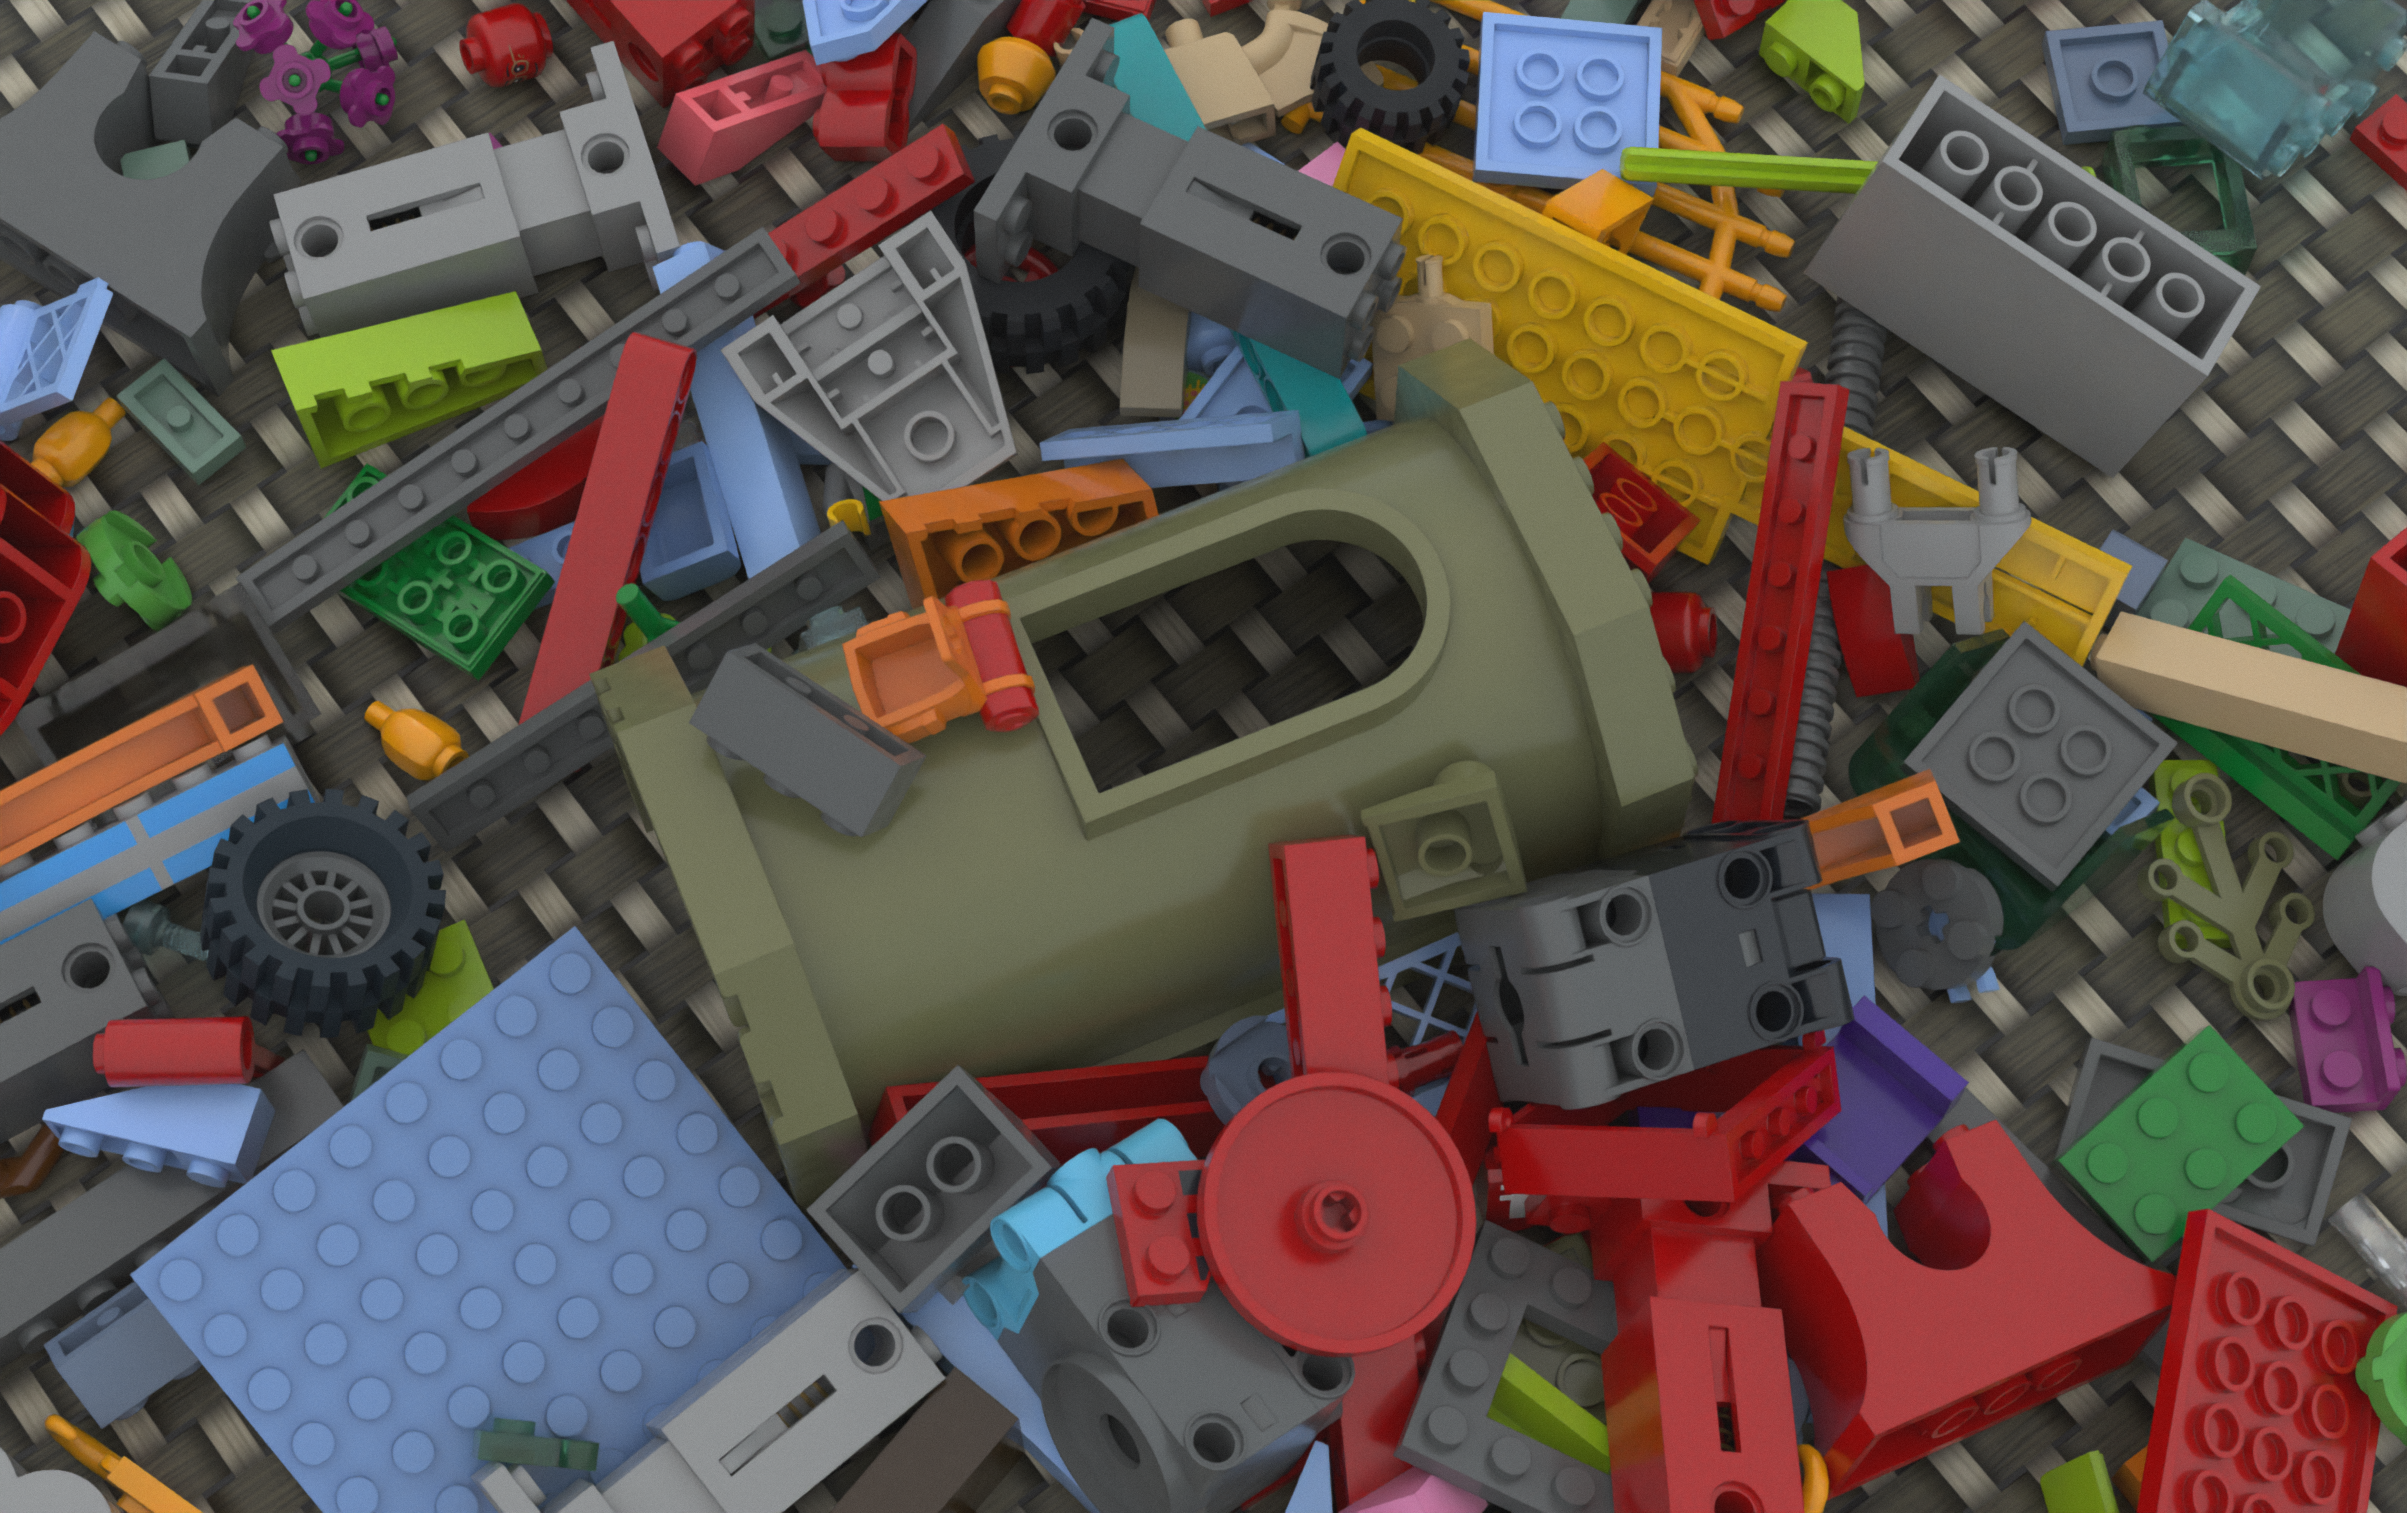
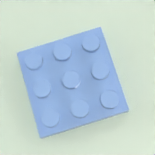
(1563, 99)

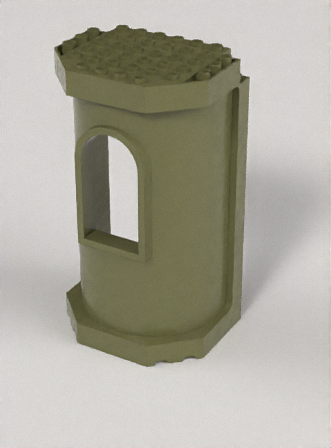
(1082, 928)

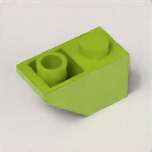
(1818, 50)

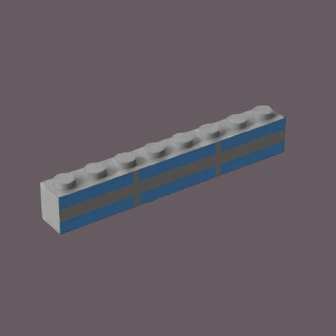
(150, 840)

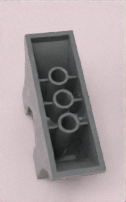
(166, 245)

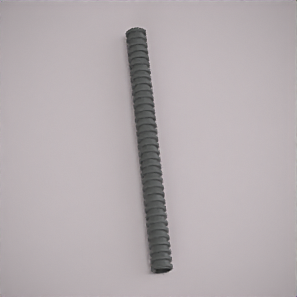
(1856, 366)

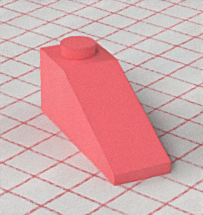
(740, 116)

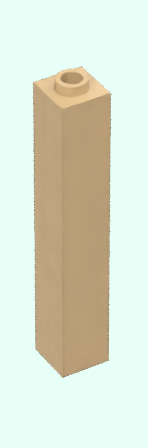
(2256, 694)

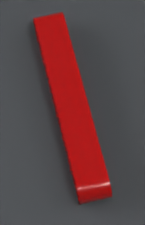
(613, 517)

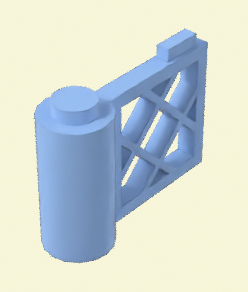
(46, 352)

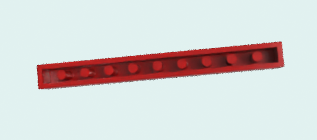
(1338, 1025)

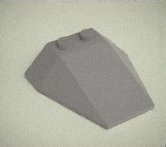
(888, 372)

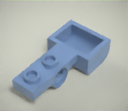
(688, 540)

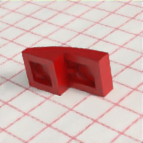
(1864, 622)

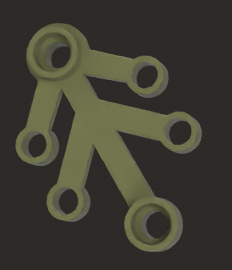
(2231, 907)

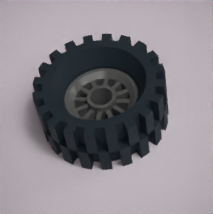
(332, 867)

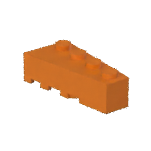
(1009, 523)

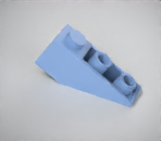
(195, 1128)

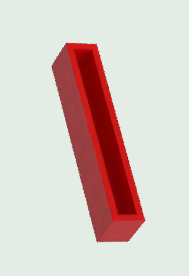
(1090, 1104)

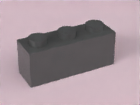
(806, 741)

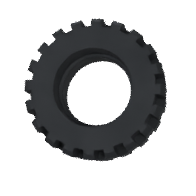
(1042, 317)

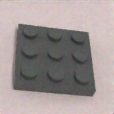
(2039, 755)

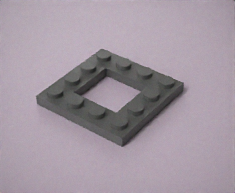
(1448, 1418)

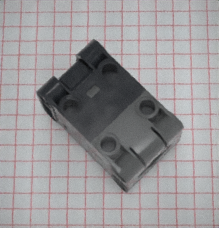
(1652, 963)

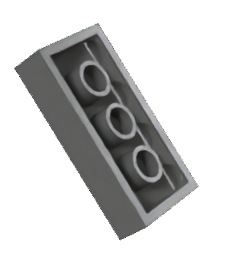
(2279, 1197)

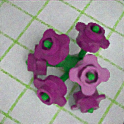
(297, 78)

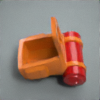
(943, 666)

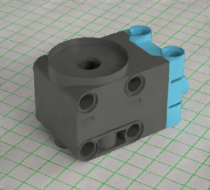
(1146, 1400)

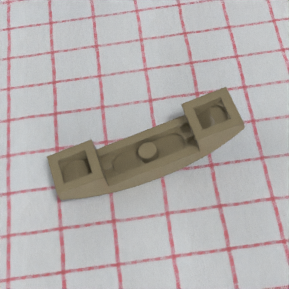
(1154, 355)

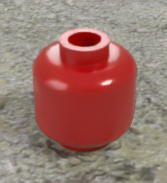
(1684, 629)

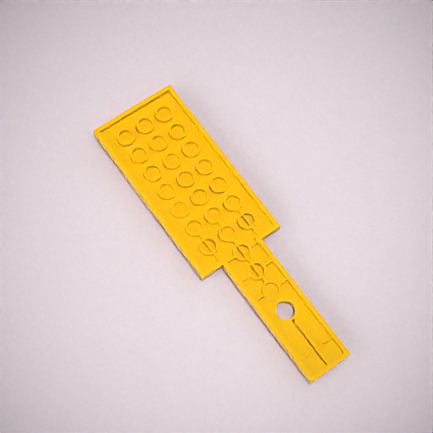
(1679, 381)

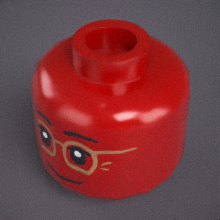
(506, 45)

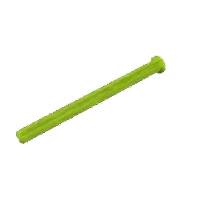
(1747, 170)

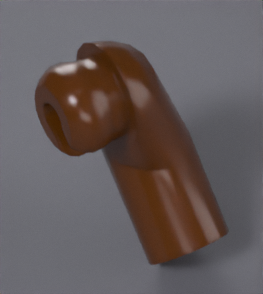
(29, 1171)

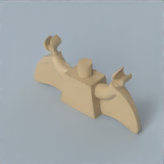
(1246, 85)

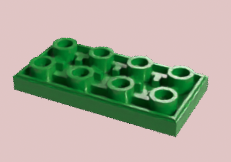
(449, 589)

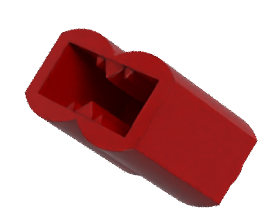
(867, 103)

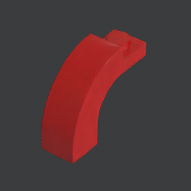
(540, 494)

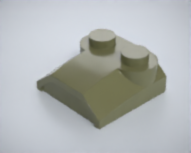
(1447, 843)

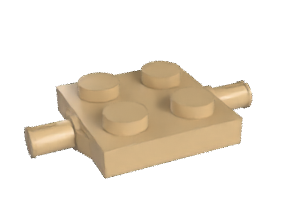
(1422, 326)

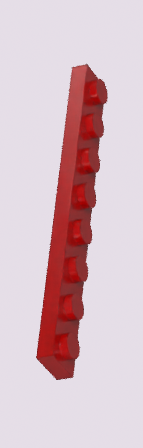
(1781, 602)

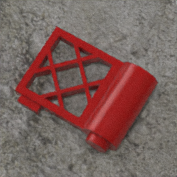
(181, 1052)

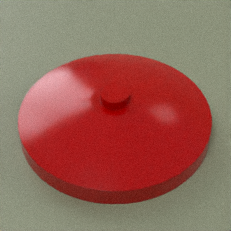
(1336, 1214)

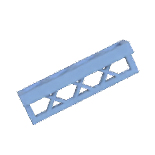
(1187, 449)

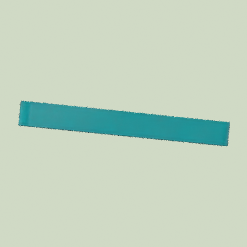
(1287, 384)

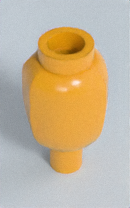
(76, 443)
(416, 740)

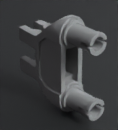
(1936, 544)

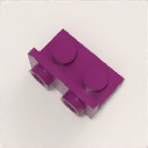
(2347, 1043)

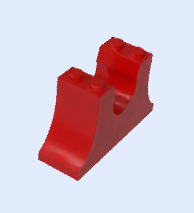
(1992, 1324)

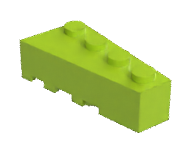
(407, 373)

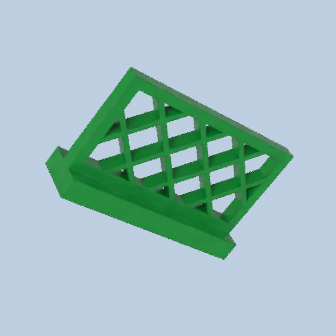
(2271, 772)

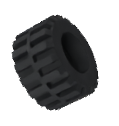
(1399, 34)

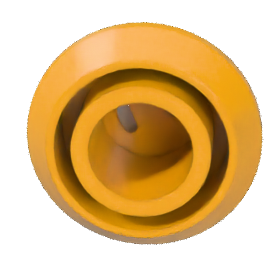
(1013, 74)

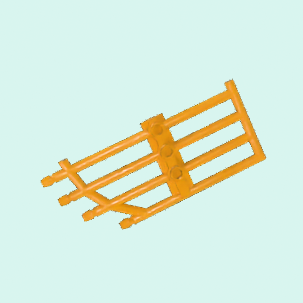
(1690, 105)

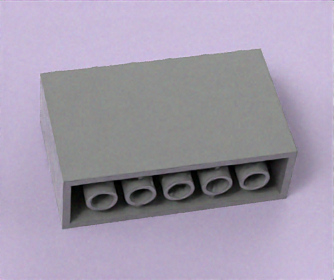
(2032, 279)

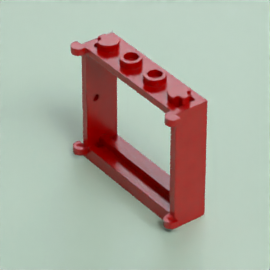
(1771, 1108)

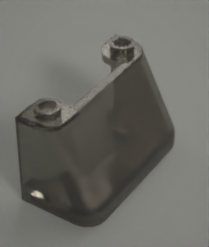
(162, 670)

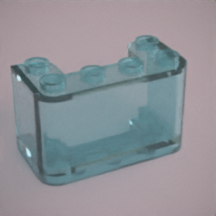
(2276, 73)

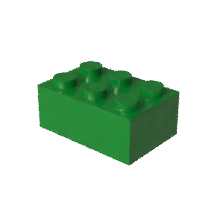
(2177, 1143)

